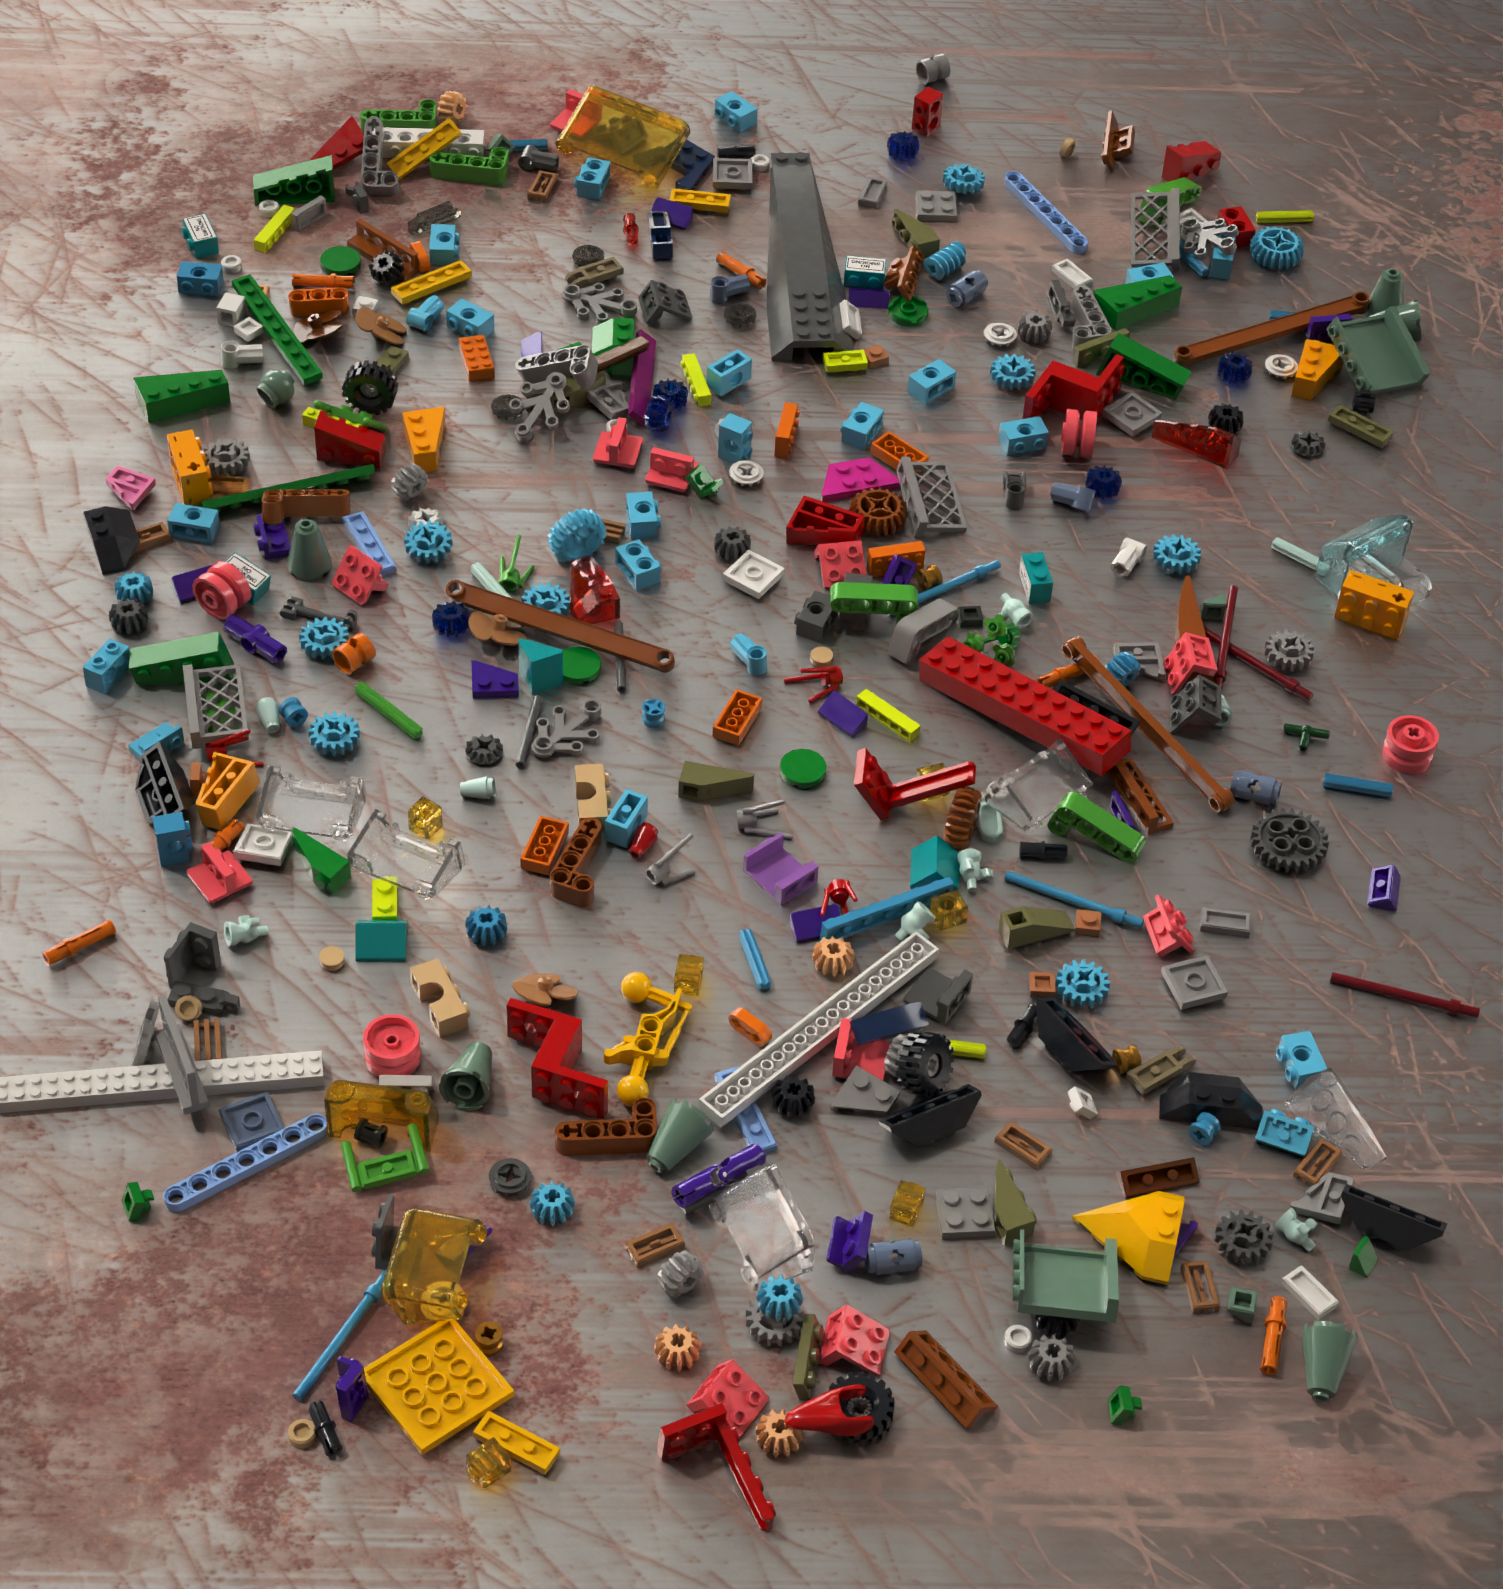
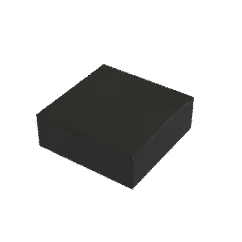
(970, 616)

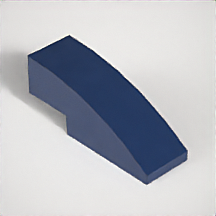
(660, 234)
(889, 1023)

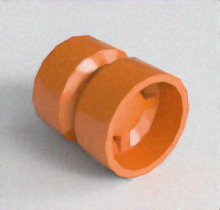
(353, 653)

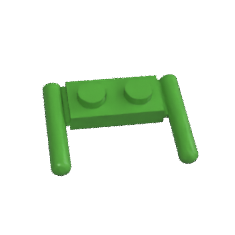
(347, 413)
(386, 1168)

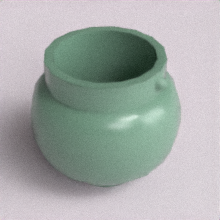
(276, 387)

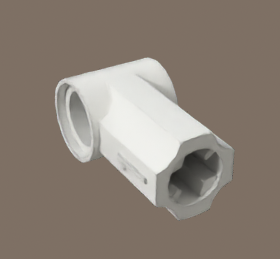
(234, 354)
(1129, 554)

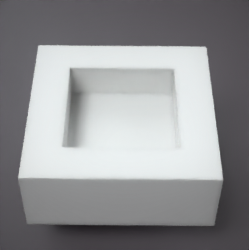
(365, 302)
(248, 329)
(1082, 1103)

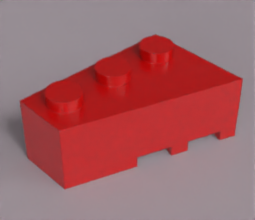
(1190, 161)
(346, 443)
(823, 523)

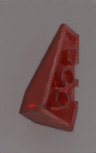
(1199, 440)
(592, 593)

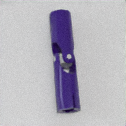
(731, 1168)

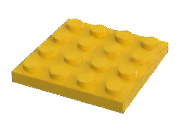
(436, 1384)

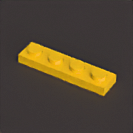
(421, 150)
(431, 282)

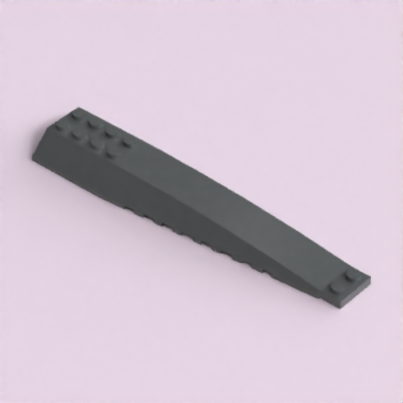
(802, 265)

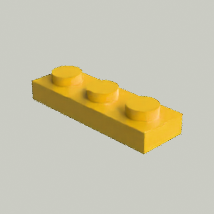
(702, 200)
(518, 1442)

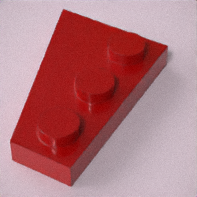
(343, 145)

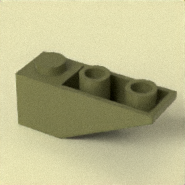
(915, 233)
(709, 782)
(1032, 924)
(1009, 1207)

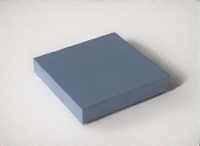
(250, 1120)

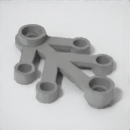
(1194, 227)
(573, 294)
(541, 403)
(545, 746)

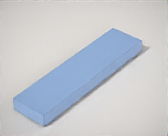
(368, 541)
(751, 1121)

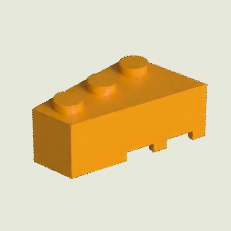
(1315, 368)
(424, 436)
(225, 790)

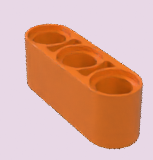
(316, 301)

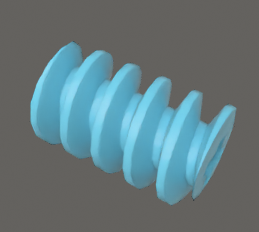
(946, 260)

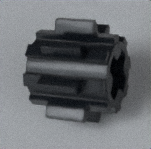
(1363, 402)

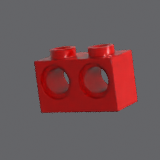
(927, 111)
(1238, 217)

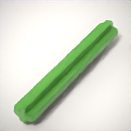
(388, 710)

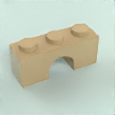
(591, 784)
(433, 981)

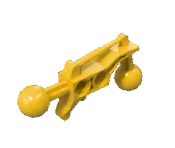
(643, 1050)

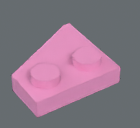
(130, 485)

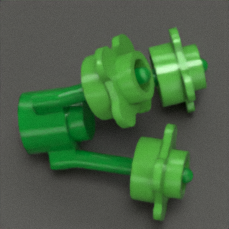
(998, 630)

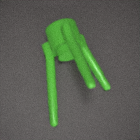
(510, 578)

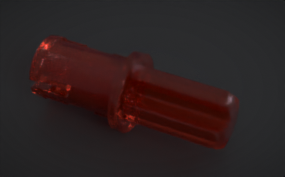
(630, 228)

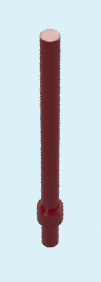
(1220, 675)
(1291, 684)
(1452, 1006)

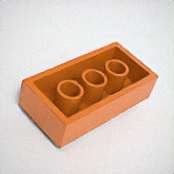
(476, 357)
(786, 430)
(891, 448)
(880, 557)
(737, 717)
(544, 845)

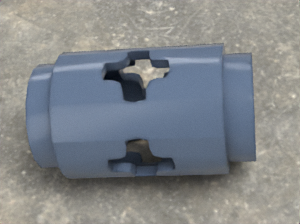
(966, 288)
(1270, 788)
(908, 1257)

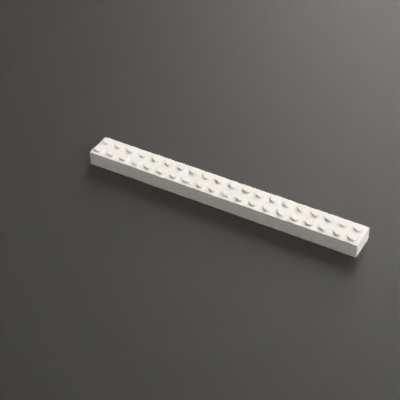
(817, 1029)
(154, 1082)

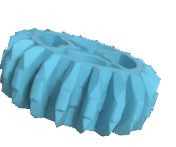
(1276, 248)
(576, 535)

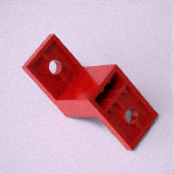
(1069, 388)
(560, 1047)

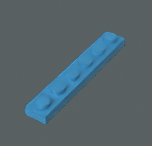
(883, 911)

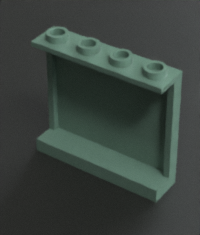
(1379, 352)
(1066, 1281)

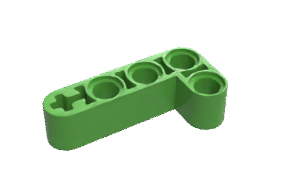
(423, 118)
(471, 168)
(1188, 193)
(874, 598)
(1097, 825)

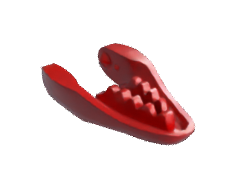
(826, 1416)

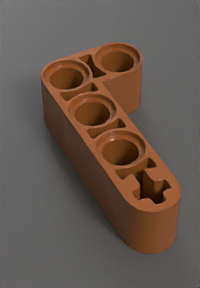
(304, 503)
(567, 877)
(576, 1138)

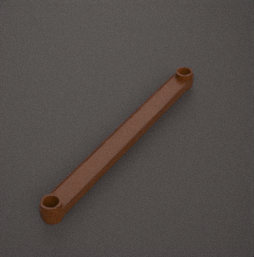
(1267, 330)
(561, 626)
(1218, 797)

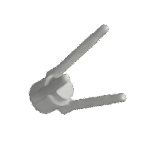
(748, 817)
(659, 870)

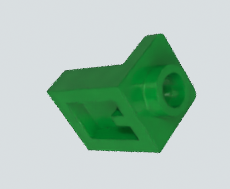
(703, 482)

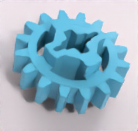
(963, 178)
(1012, 371)
(428, 541)
(1176, 554)
(548, 598)
(322, 637)
(334, 733)
(1082, 983)

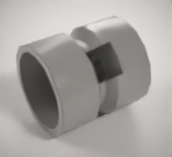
(933, 68)

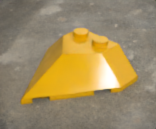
(1143, 1229)

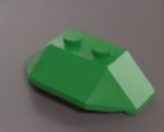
(611, 335)

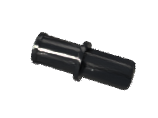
(736, 151)
(1042, 850)
(1022, 1026)
(324, 1428)

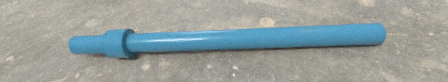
(978, 572)
(1118, 915)
(371, 1295)

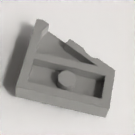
(609, 400)
(1148, 656)
(146, 1035)
(865, 1094)
(1324, 1199)

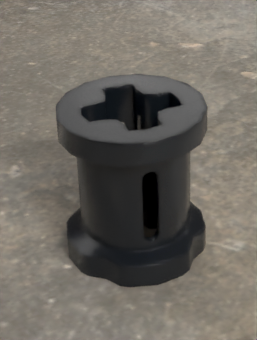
(370, 1132)

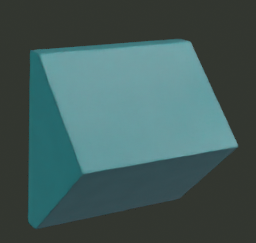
(540, 665)
(933, 862)
(381, 940)

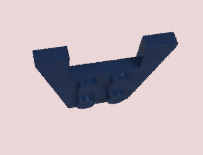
(692, 164)

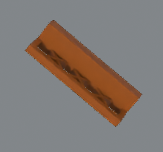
(370, 245)
(1139, 798)
(944, 1377)

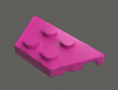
(853, 476)

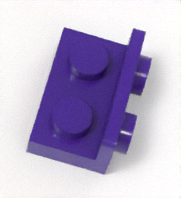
(1318, 325)
(272, 539)
(849, 1241)
(351, 1387)

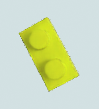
(845, 361)
(384, 900)

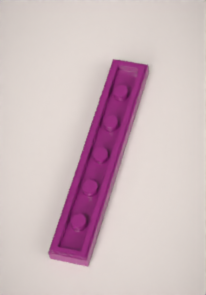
(641, 380)

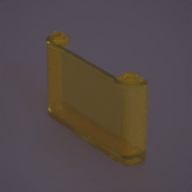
(624, 134)

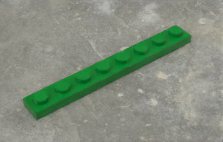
(277, 330)
(318, 482)

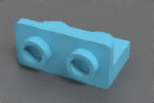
(170, 737)
(1285, 1132)

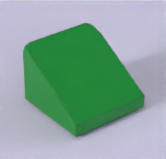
(1363, 1258)

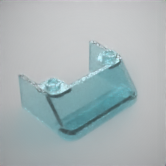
(1359, 542)

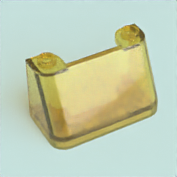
(350, 1101)
(428, 1265)

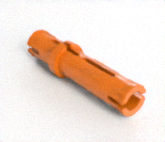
(740, 269)
(327, 281)
(1065, 673)
(70, 946)
(1275, 1325)

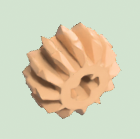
(452, 106)
(833, 956)
(677, 1347)
(776, 1436)

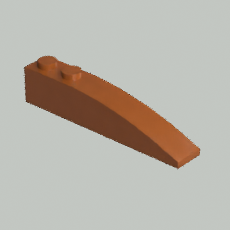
(1189, 619)

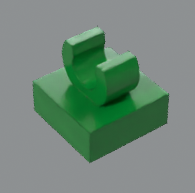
(136, 1200)
(1122, 1405)

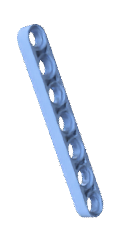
(1043, 204)
(239, 1172)

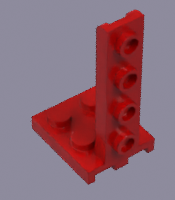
(884, 795)
(698, 1432)

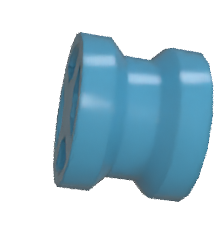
(293, 712)
(653, 713)
(1204, 1128)

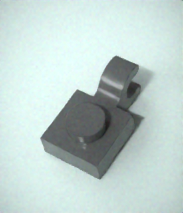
(359, 197)

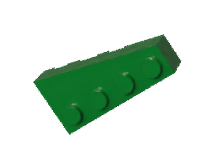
(296, 183)
(1138, 300)
(1146, 368)
(180, 393)
(164, 661)

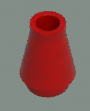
(643, 839)

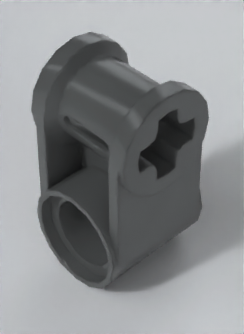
(1014, 490)

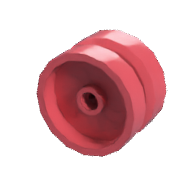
(1077, 433)
(221, 590)
(1410, 744)
(392, 1046)

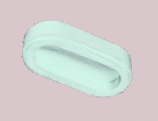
(989, 824)

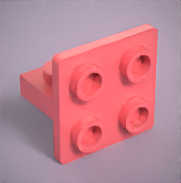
(618, 447)
(669, 469)
(358, 576)
(218, 874)
(1168, 928)

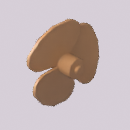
(379, 325)
(496, 627)
(540, 988)

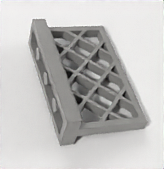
(1172, 231)
(915, 497)
(195, 700)
(179, 1062)

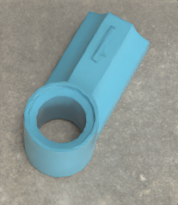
(423, 316)
(752, 655)

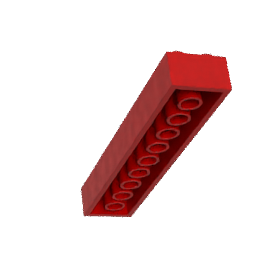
(1024, 704)

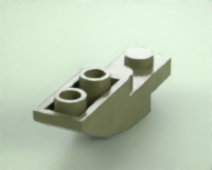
(572, 392)

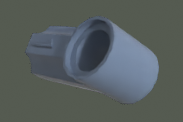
(724, 287)
(1077, 497)

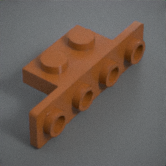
(1117, 141)
(905, 273)

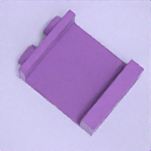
(778, 870)

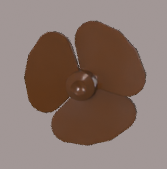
(316, 326)

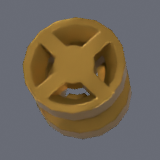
(929, 577)
(1126, 1059)
(487, 1345)

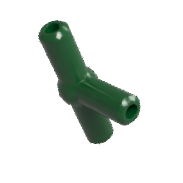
(1306, 732)

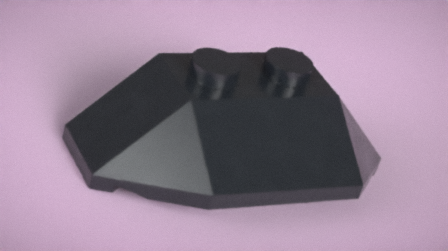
(112, 536)
(1097, 705)
(162, 784)
(1069, 1038)
(1215, 1094)
(934, 1116)
(1390, 1221)

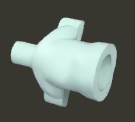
(1015, 611)
(970, 868)
(915, 921)
(245, 932)
(1296, 1230)

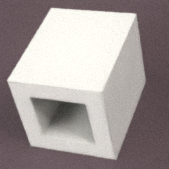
(231, 309)

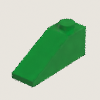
(323, 864)

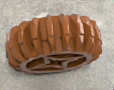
(882, 511)
(962, 818)

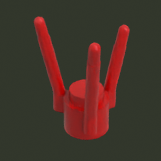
(828, 676)
(220, 745)
(839, 892)

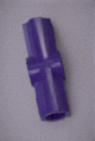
(255, 639)

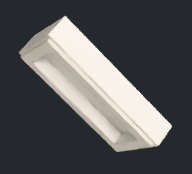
(1071, 274)
(850, 319)
(1310, 1292)

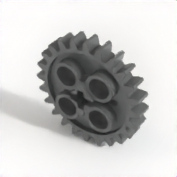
(1289, 840)

